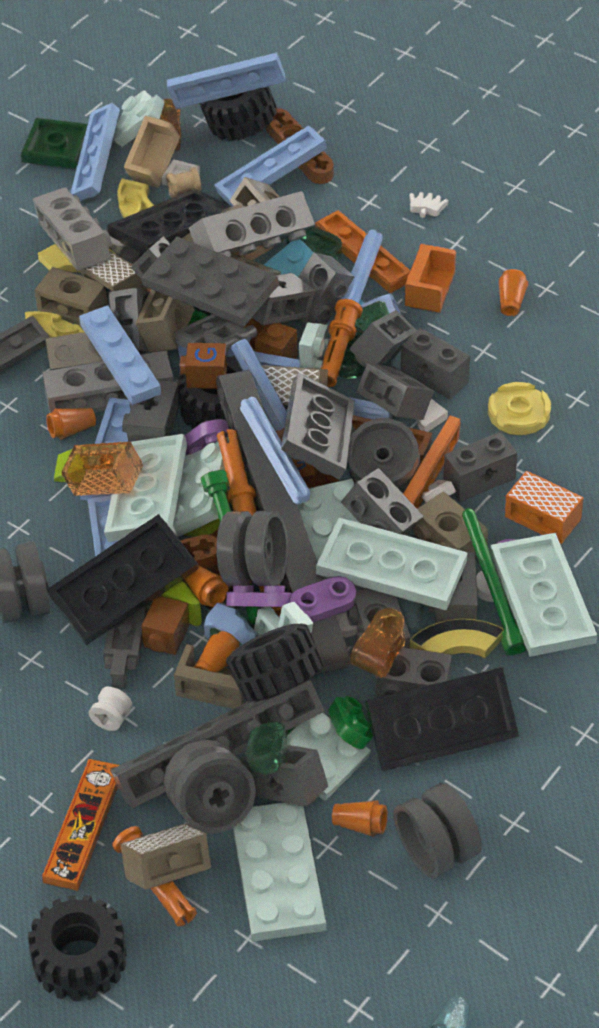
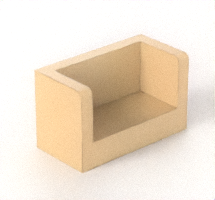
(151, 151)

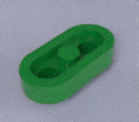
(350, 721)

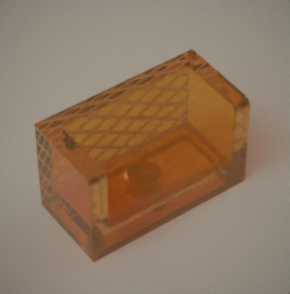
(102, 468)

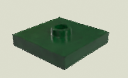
(54, 143)

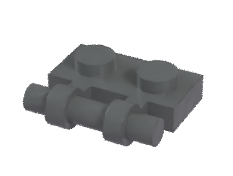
(214, 330)

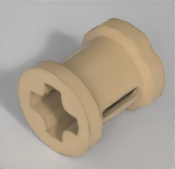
(183, 182)

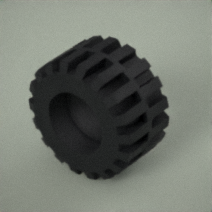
(240, 114)
(202, 404)
(275, 662)
(73, 922)

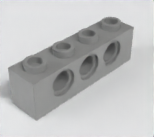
(289, 210)
(73, 228)
(94, 384)

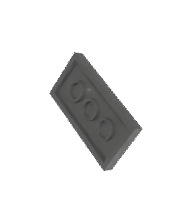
(210, 281)
(318, 426)

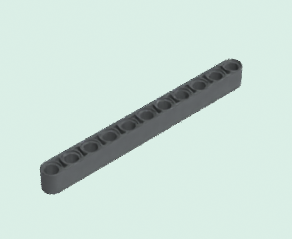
(273, 496)

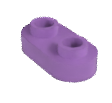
(205, 434)
(245, 596)
(324, 598)

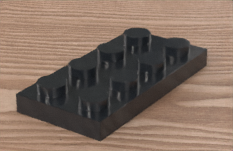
(165, 219)
(122, 579)
(442, 718)

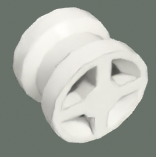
(110, 708)

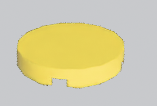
(519, 408)

